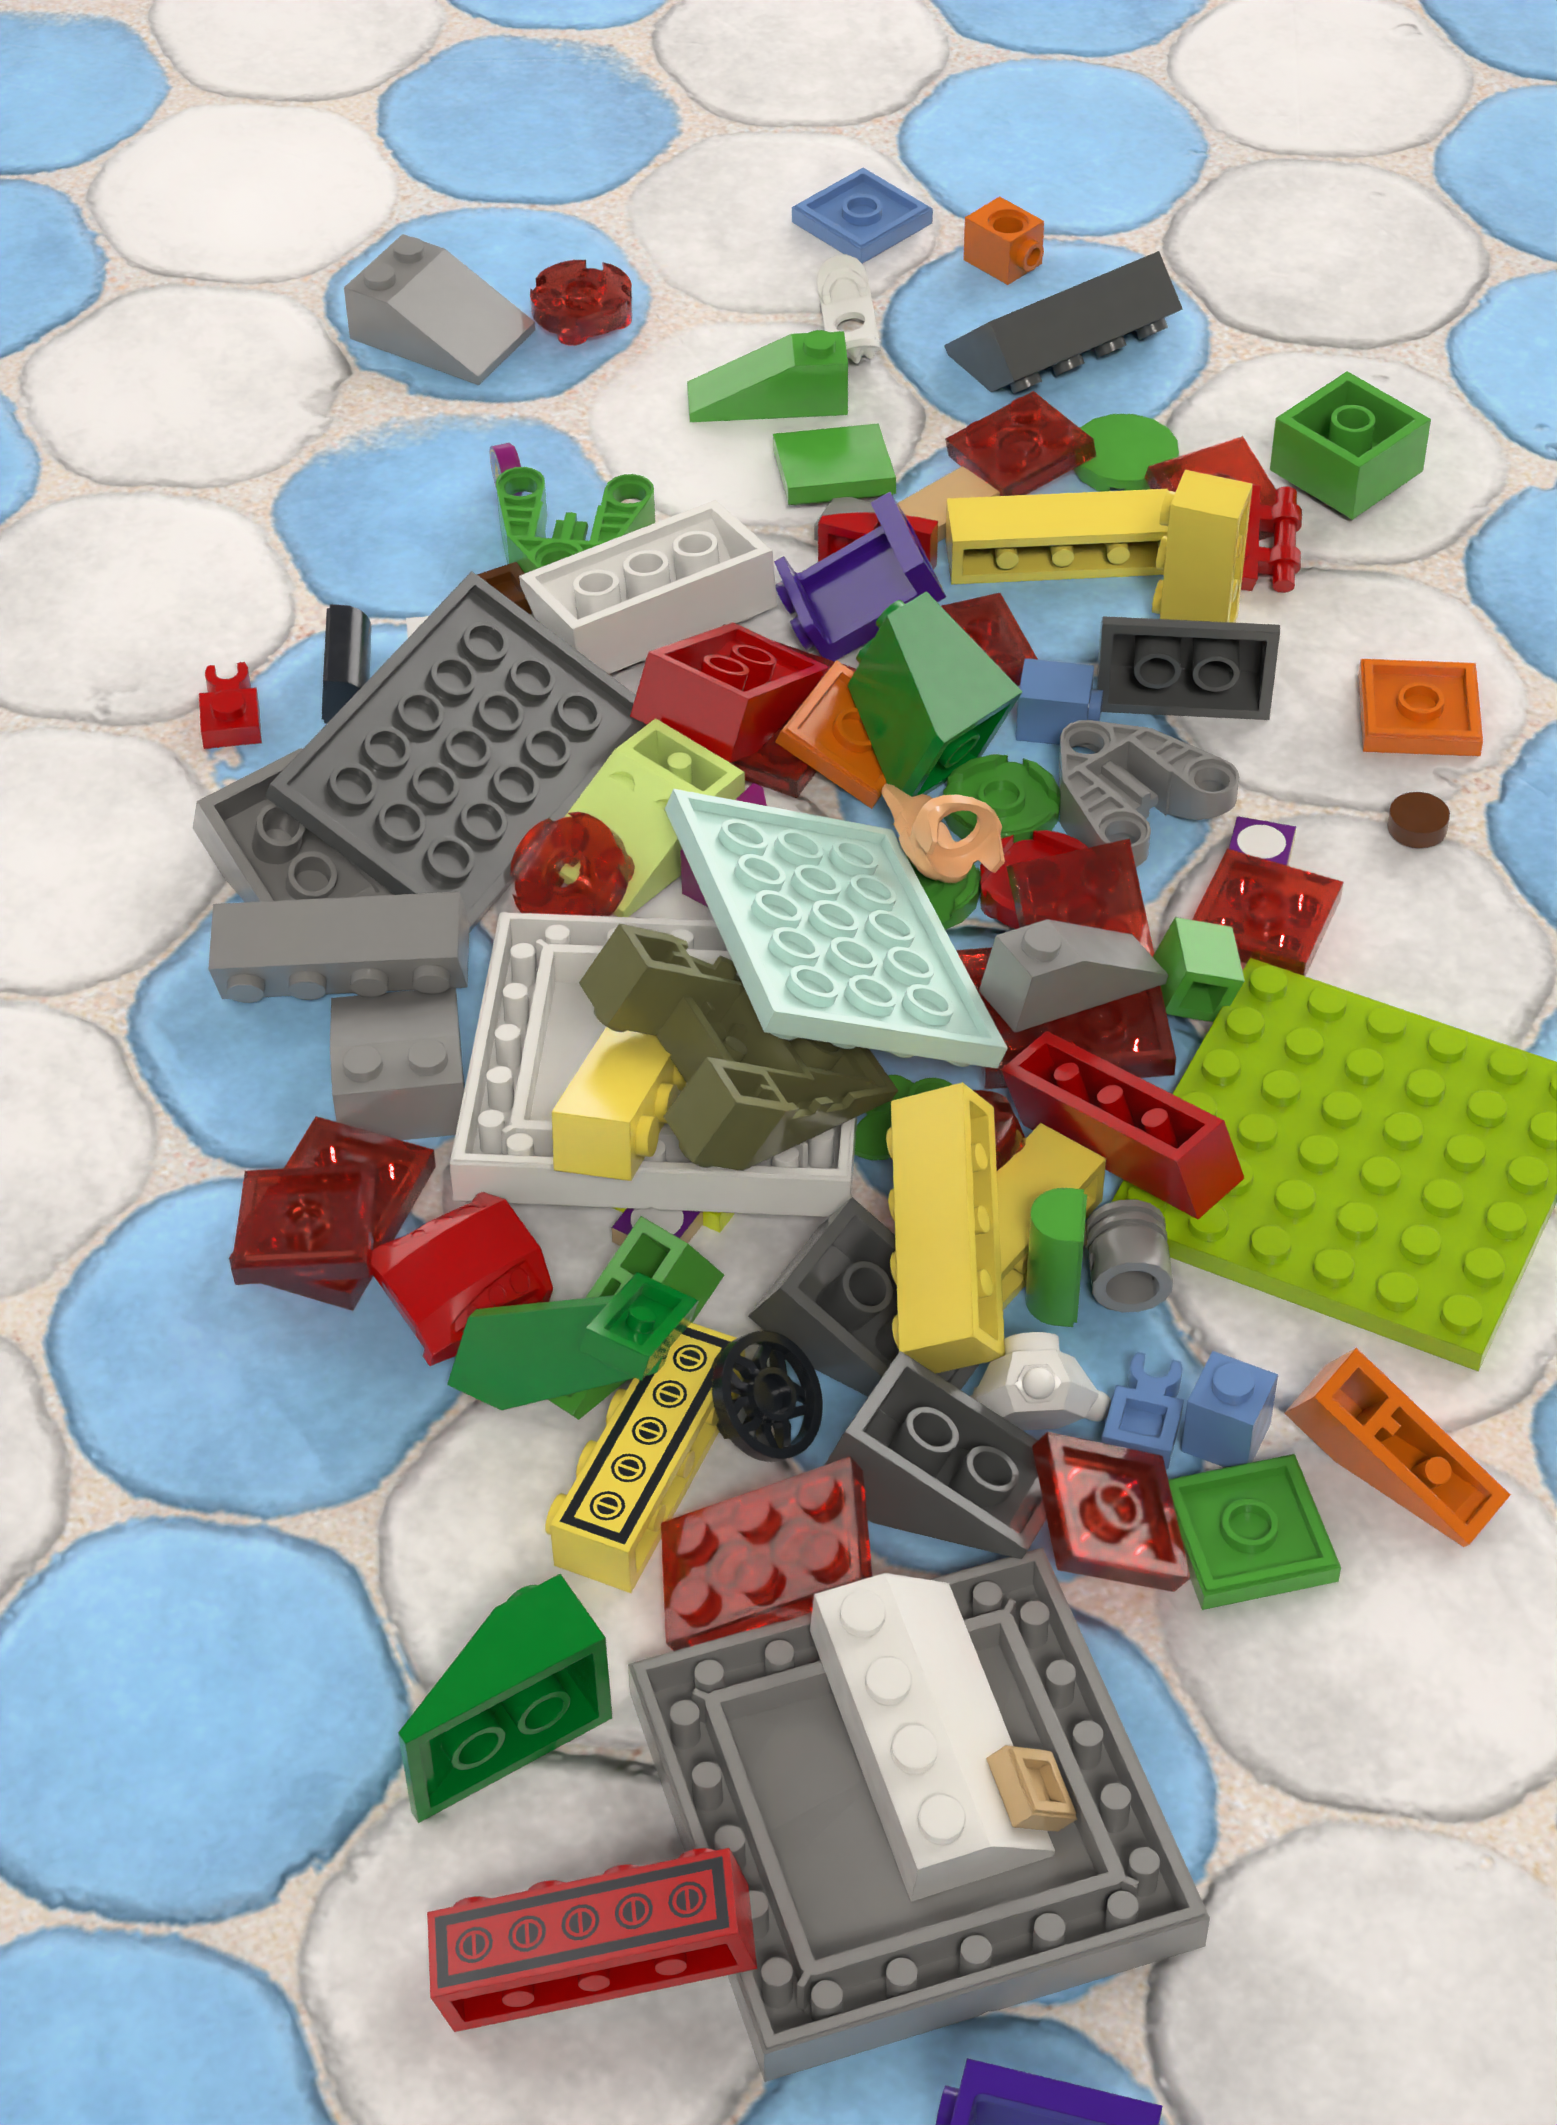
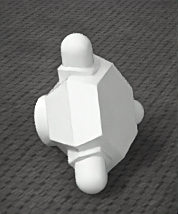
(1039, 1385)

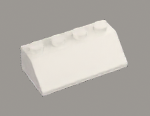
(654, 586)
(922, 1729)

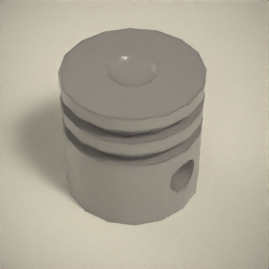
(1128, 1256)

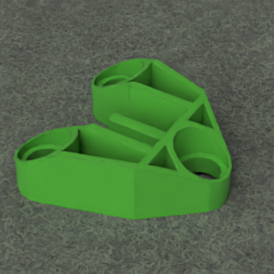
(525, 517)

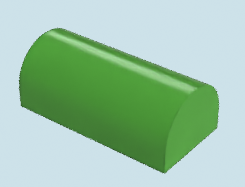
(1056, 1256)

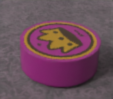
(503, 458)

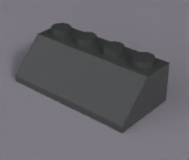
(1069, 324)

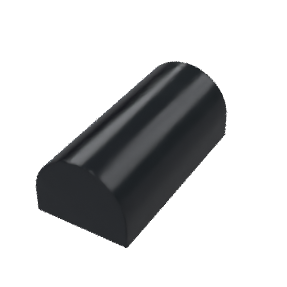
(345, 657)

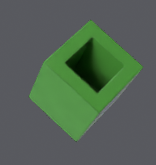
(1200, 968)

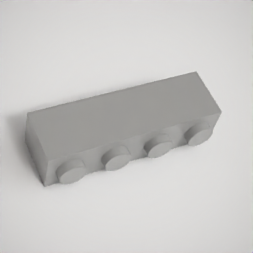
(339, 946)

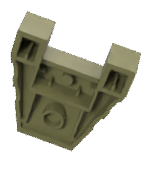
(744, 1086)

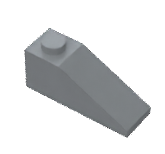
(1062, 970)

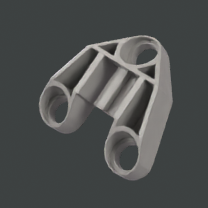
(1132, 770)

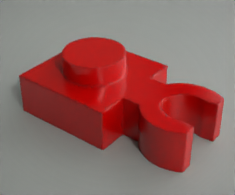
(229, 710)

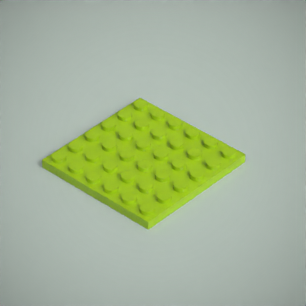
(1380, 1162)

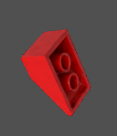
(725, 688)

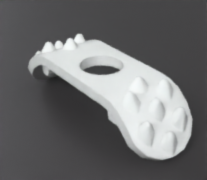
(847, 295)

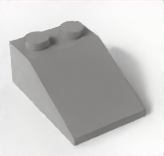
(433, 311)
(268, 851)
(397, 1063)

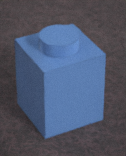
(1054, 698)
(1229, 1411)

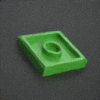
(834, 464)
(1252, 1532)

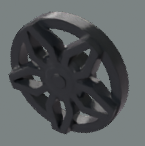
(766, 1396)

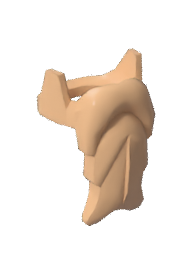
(929, 841)

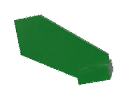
(569, 1345)

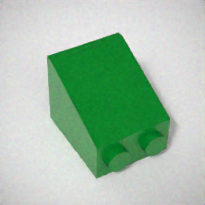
(927, 695)

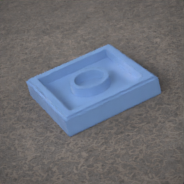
(862, 215)

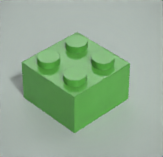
(1349, 444)

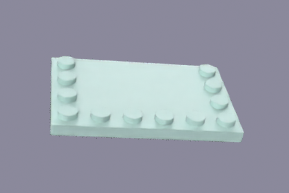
(832, 932)

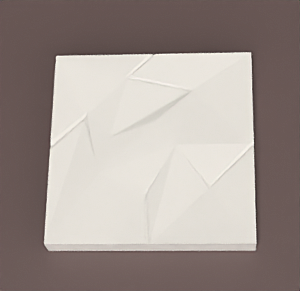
(531, 1044)

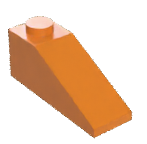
(1396, 1447)

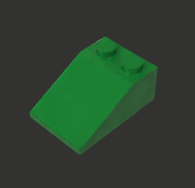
(509, 1697)

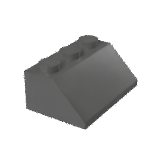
(1187, 667)

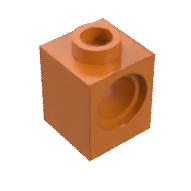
(1003, 240)

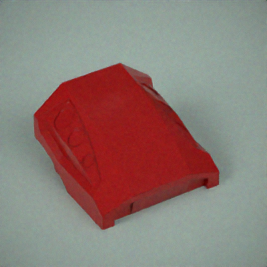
(459, 1265)

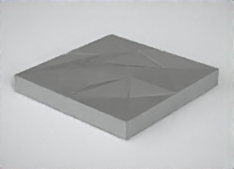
(841, 1952)

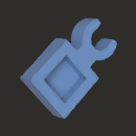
(1146, 1411)

